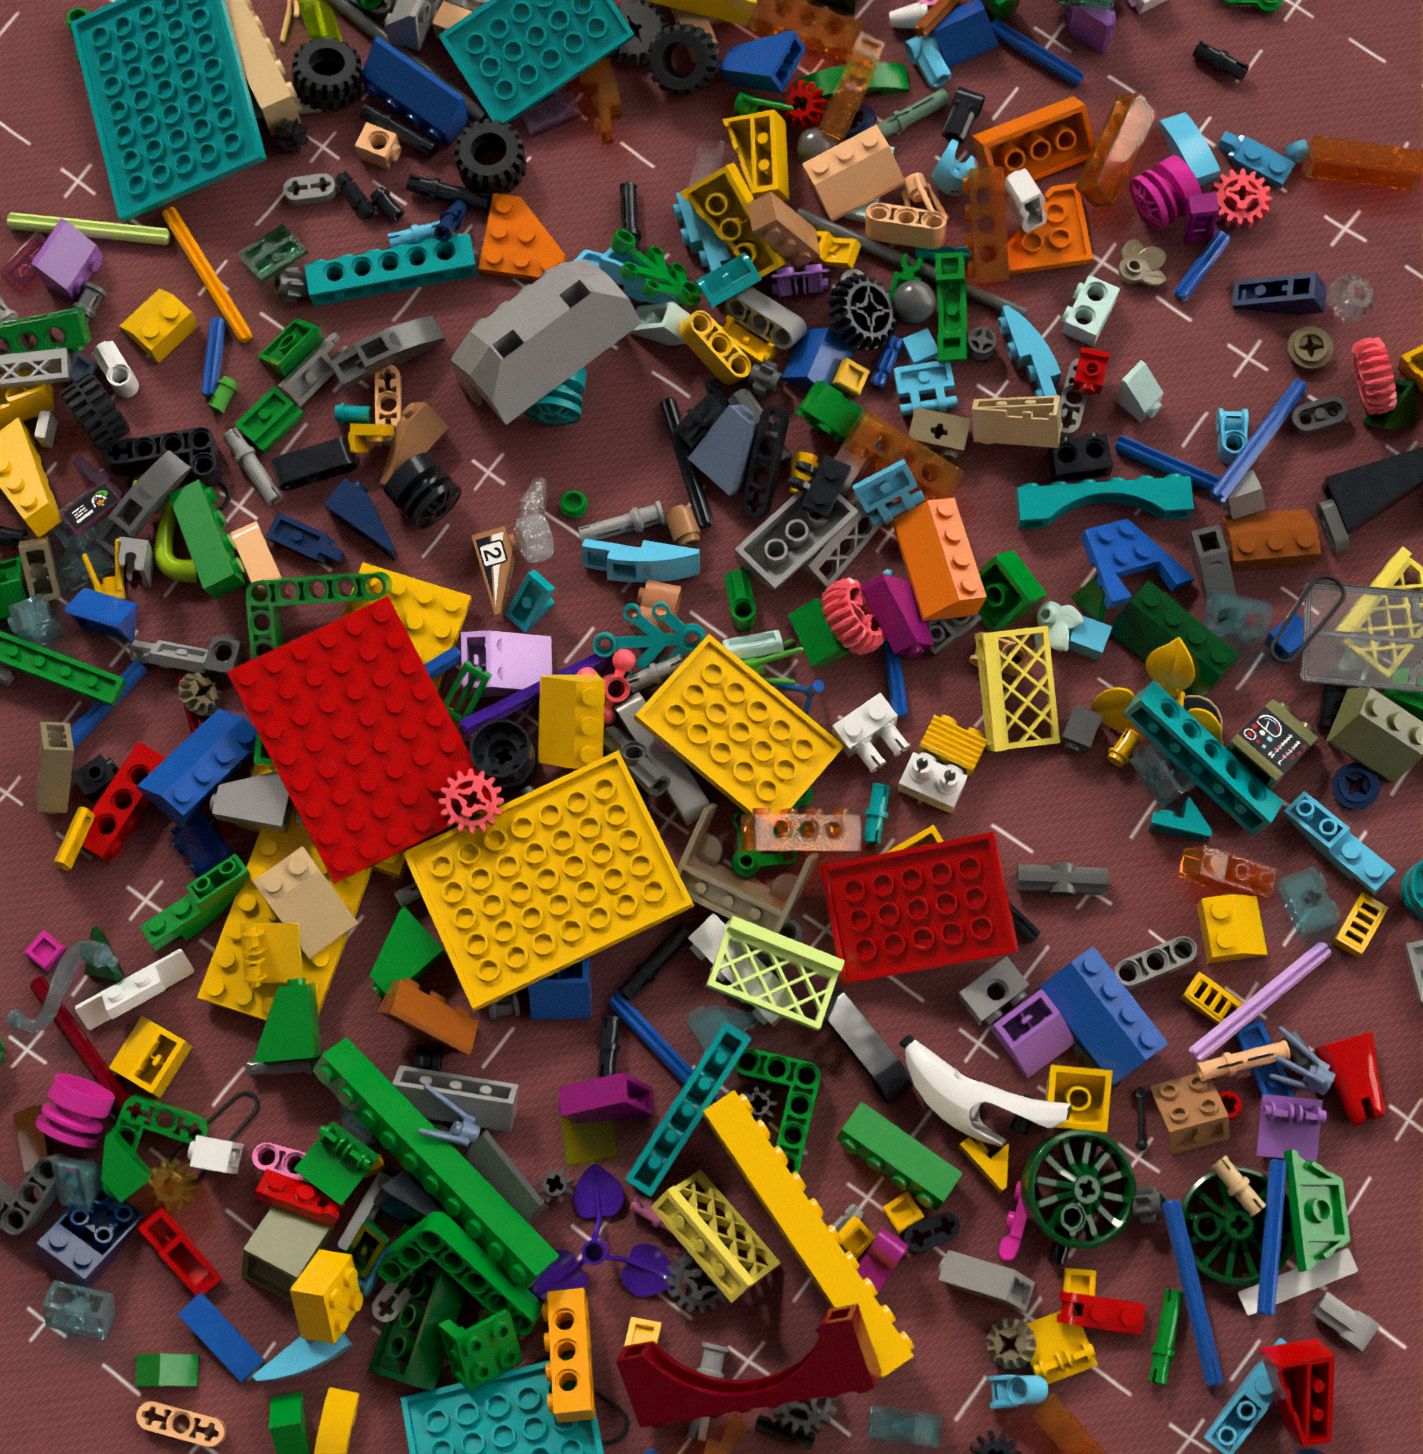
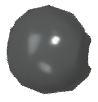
(814, 142)
(914, 302)

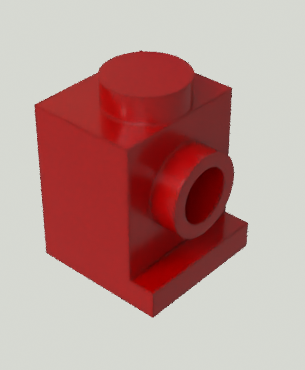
(1093, 361)

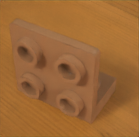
(1191, 1113)

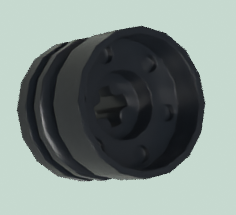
(422, 490)
(495, 744)

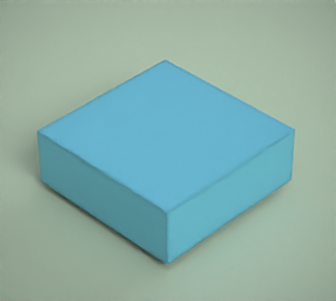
(920, 347)

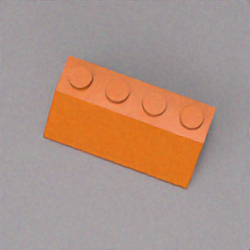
(1039, 140)
(939, 560)

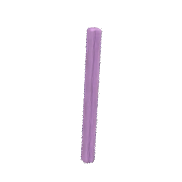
(1260, 1002)

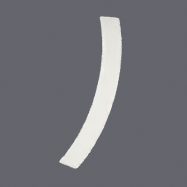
(1296, 1283)

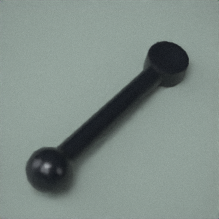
(1140, 1094)

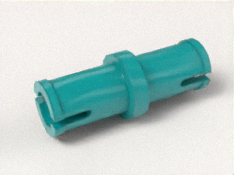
(876, 814)

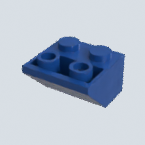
(563, 994)

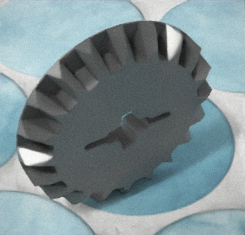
(650, 20)

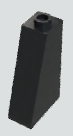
(1374, 487)
(408, 1200)

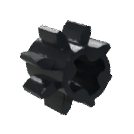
(295, 129)

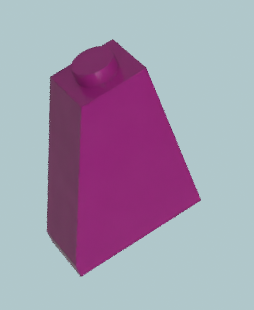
(898, 614)
(606, 1099)

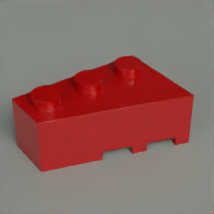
(1303, 1388)

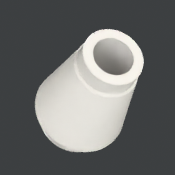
(908, 16)

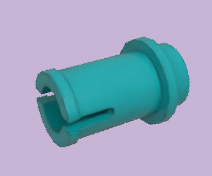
(352, 414)

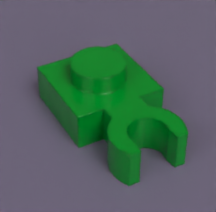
(906, 275)

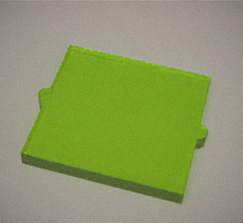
(319, 19)
(588, 1141)

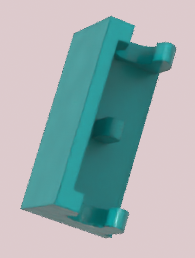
(728, 280)

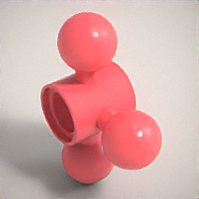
(623, 661)

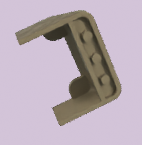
(730, 893)

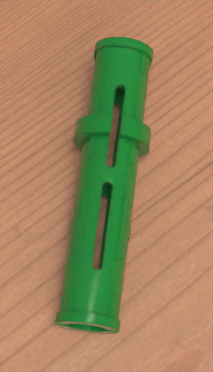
(1166, 1336)

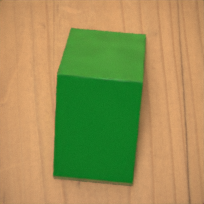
(167, 1370)
(289, 1424)

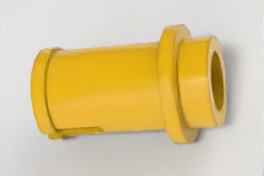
(1123, 748)

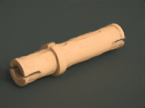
(1208, 1069)

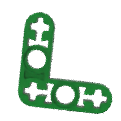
(138, 1124)

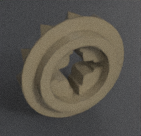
(1318, 339)
(200, 705)
(1025, 1343)

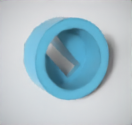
(1297, 151)

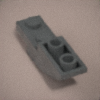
(387, 347)
(144, 500)

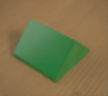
(291, 347)

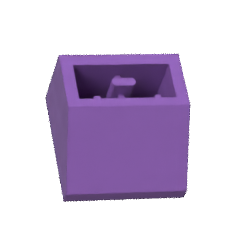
(1091, 25)
(1034, 1033)

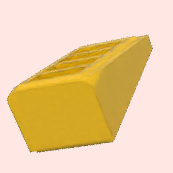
(1349, 944)
(1198, 1004)

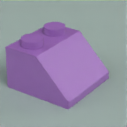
(67, 260)

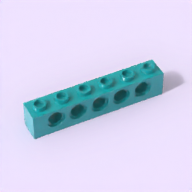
(381, 281)
(1203, 758)
(688, 1108)

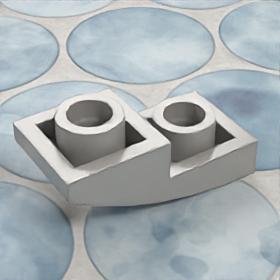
(949, 630)

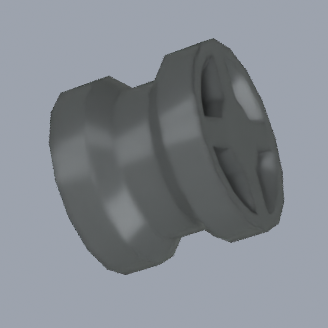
(982, 337)

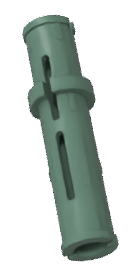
(901, 119)

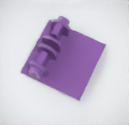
(812, 272)
(1289, 1125)

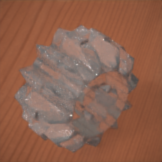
(1351, 297)
(534, 538)

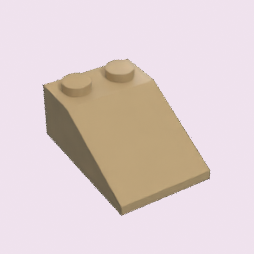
(304, 896)

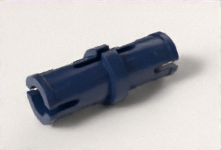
(450, 220)

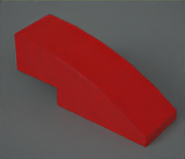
(179, 1251)

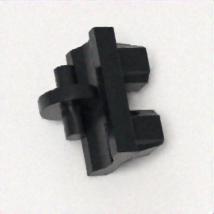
(699, 420)

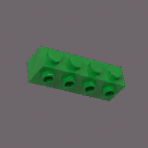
(207, 539)
(898, 1156)

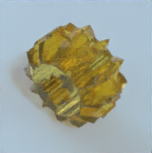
(178, 1195)

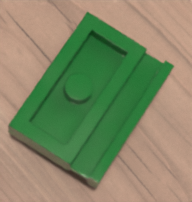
(269, 419)

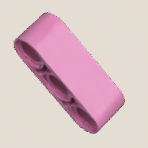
(282, 1162)

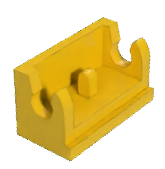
(753, 346)

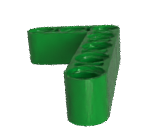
(304, 595)
(797, 1091)
(465, 1262)

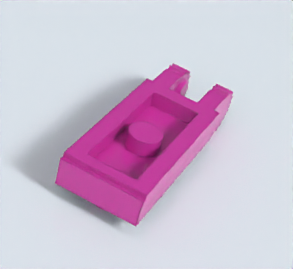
(1016, 1224)

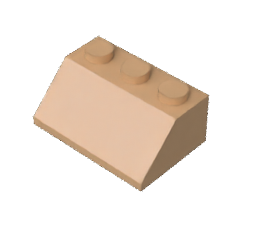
(853, 173)

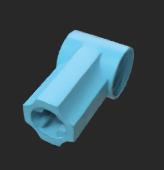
(926, 54)

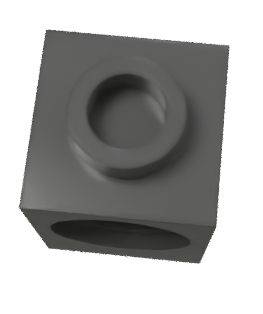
(219, 645)
(1080, 730)

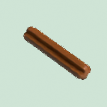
(934, 17)

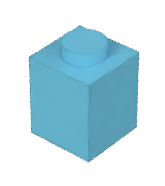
(1089, 638)

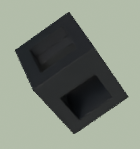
(95, 787)

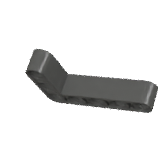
(24, 1201)

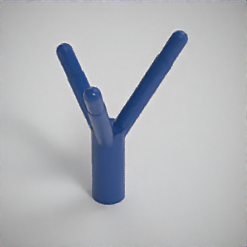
(810, 691)

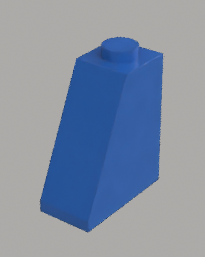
(763, 63)

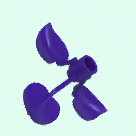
(599, 1195)

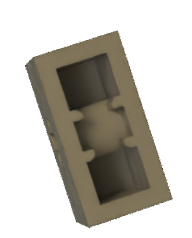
(953, 429)
(39, 568)

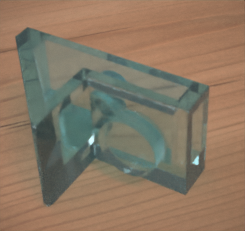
(72, 569)

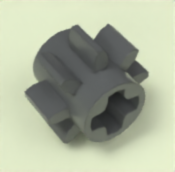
(290, 284)
(764, 378)
(764, 1100)
(558, 1194)
(1148, 1204)

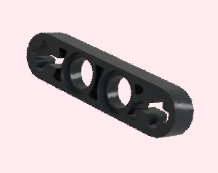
(760, 460)

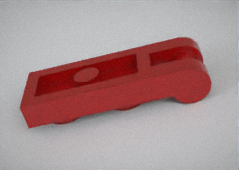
(297, 1197)
(1102, 1313)

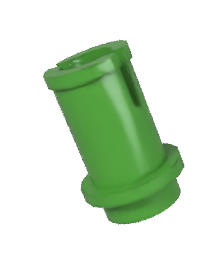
(223, 394)

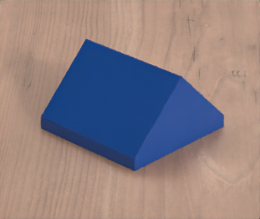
(965, 33)
(816, 358)
(104, 614)

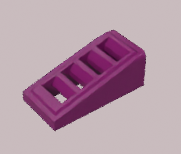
(1201, 214)

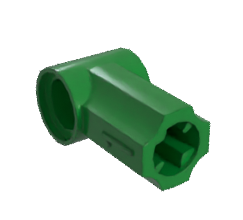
(740, 599)

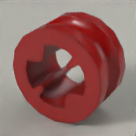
(1237, 1103)

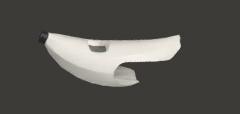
(959, 1098)

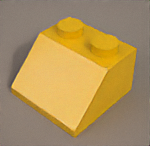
(160, 324)
(1231, 928)

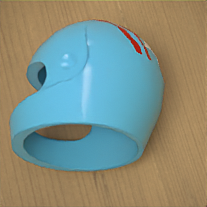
(949, 171)

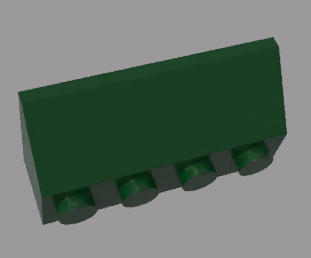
(1155, 620)
(412, 1344)

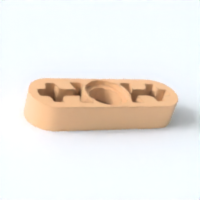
(382, 394)
(162, 1409)

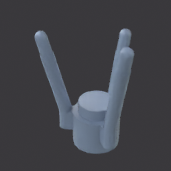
(1317, 1078)
(461, 1133)

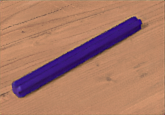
(525, 696)

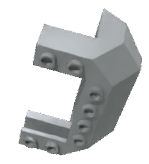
(542, 337)

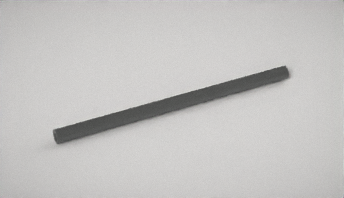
(375, 31)
(894, 257)

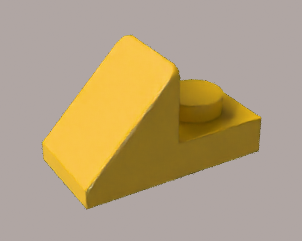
(993, 1169)

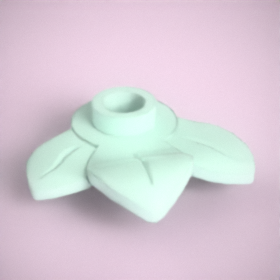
(1059, 622)

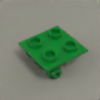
(336, 1162)

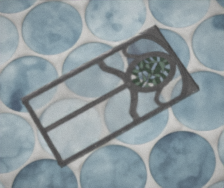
(1367, 641)

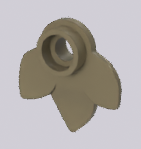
(1141, 264)

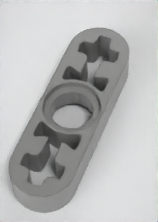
(1076, 417)

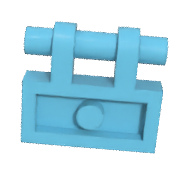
(925, 379)
(886, 486)

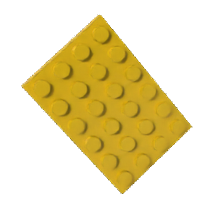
(738, 730)

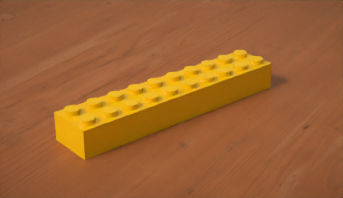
(802, 1224)

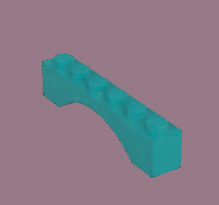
(1163, 497)

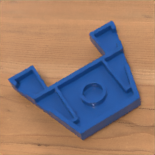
(1123, 550)

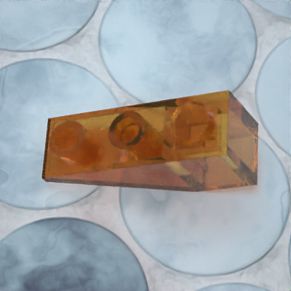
(1226, 872)

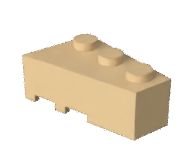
(1018, 421)

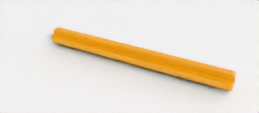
(207, 275)

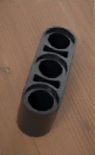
(313, 464)

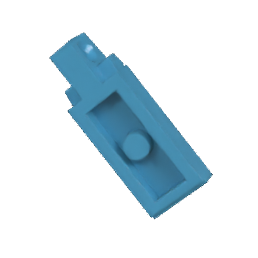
(1256, 157)

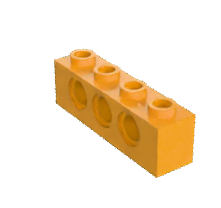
(579, 1402)

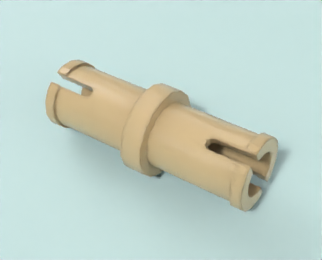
(1238, 1186)

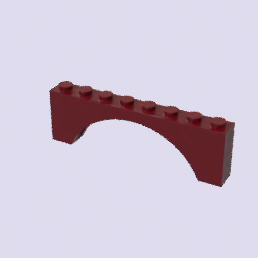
(671, 1392)

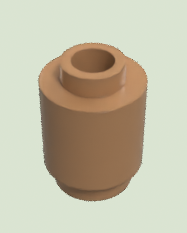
(683, 526)

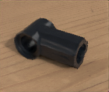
(964, 109)

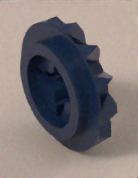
(867, 119)
(1369, 786)

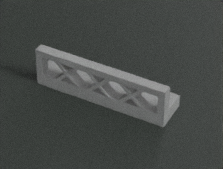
(51, 364)
(833, 545)

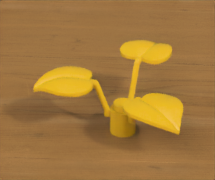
(1174, 671)

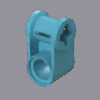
(1231, 429)
(1017, 1390)

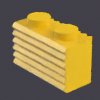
(953, 744)

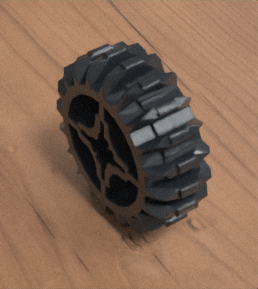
(861, 312)

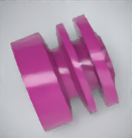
(1164, 192)
(75, 1110)

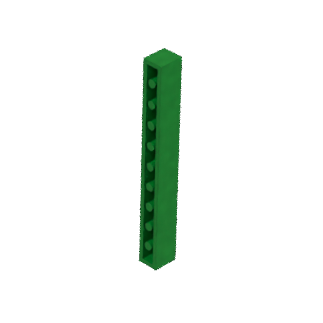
(435, 1164)

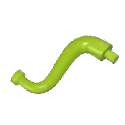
(164, 557)

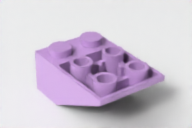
(511, 658)

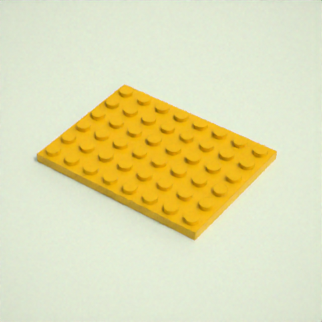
(548, 881)

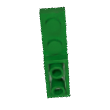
(206, 900)

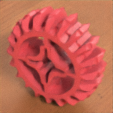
(1374, 376)
(851, 617)

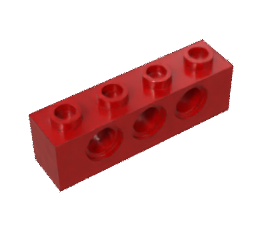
(107, 810)

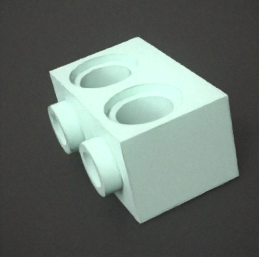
(1093, 311)

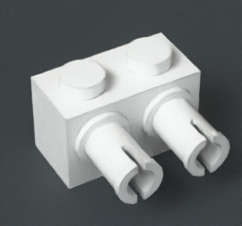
(865, 725)
(932, 781)

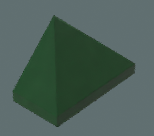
(1404, 412)
(1090, 600)
(106, 973)
(367, 1247)

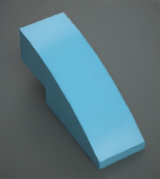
(1189, 144)
(301, 1358)

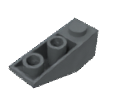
(1211, 563)

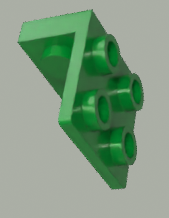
(481, 1350)

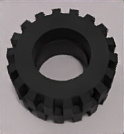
(327, 57)
(661, 59)
(487, 138)
(94, 411)

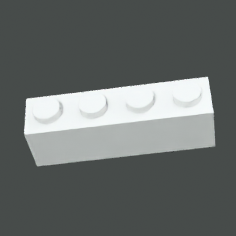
(706, 943)

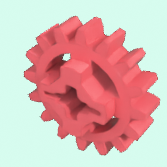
(1252, 196)
(457, 797)

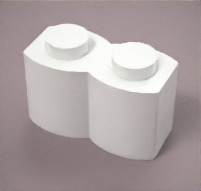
(1025, 200)

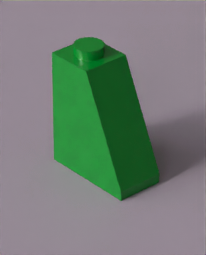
(406, 953)
(291, 1024)

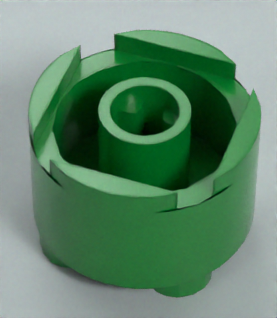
(829, 411)

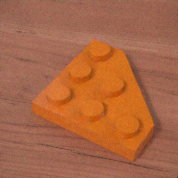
(517, 242)
(1057, 243)

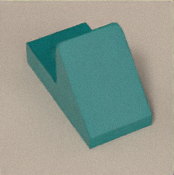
(530, 601)
(1189, 825)

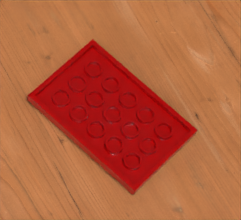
(919, 908)

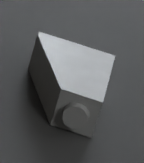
(254, 803)
(986, 1280)

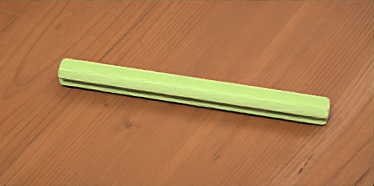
(91, 228)

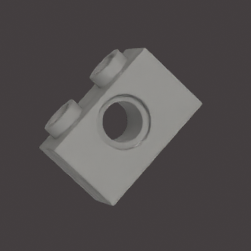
(1002, 975)

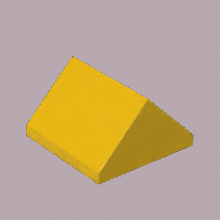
(1086, 1091)

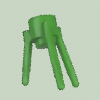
(756, 663)

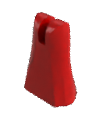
(1356, 1075)

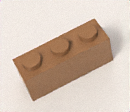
(783, 229)

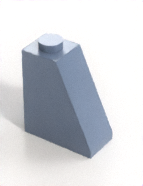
(728, 448)

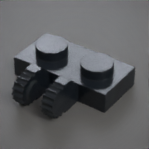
(825, 487)

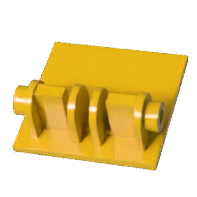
(270, 952)
(1060, 1349)

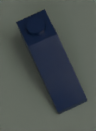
(1281, 294)
(355, 510)

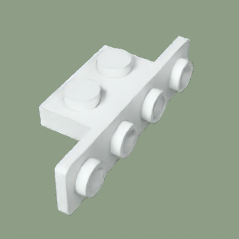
(134, 989)

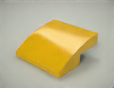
(74, 839)

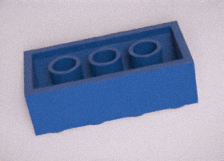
(414, 93)
(200, 765)
(1103, 1015)

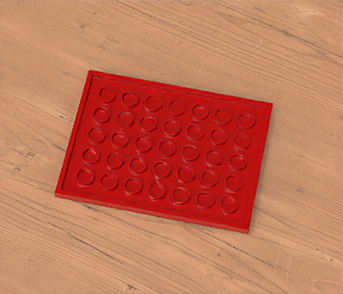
(356, 737)

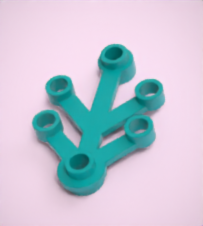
(655, 638)

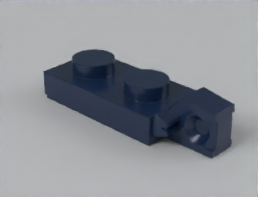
(304, 540)

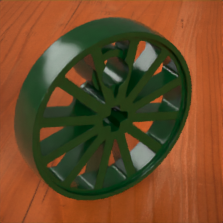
(1078, 1203)
(1222, 1227)

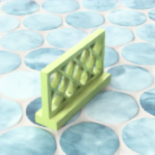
(781, 948)

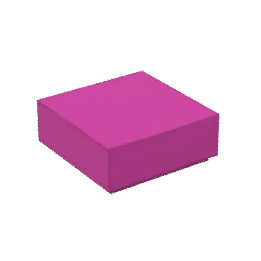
(45, 950)

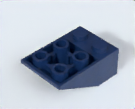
(87, 1241)

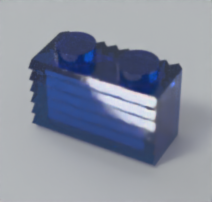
(200, 843)

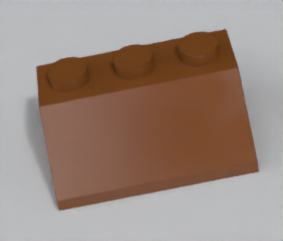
(1271, 540)
(429, 1016)

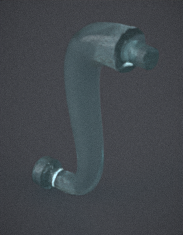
(83, 951)

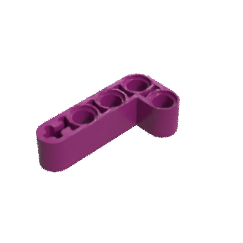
(880, 1260)

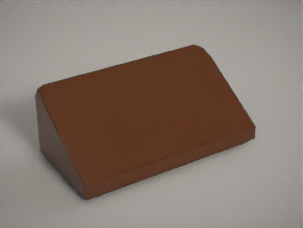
(32, 1142)

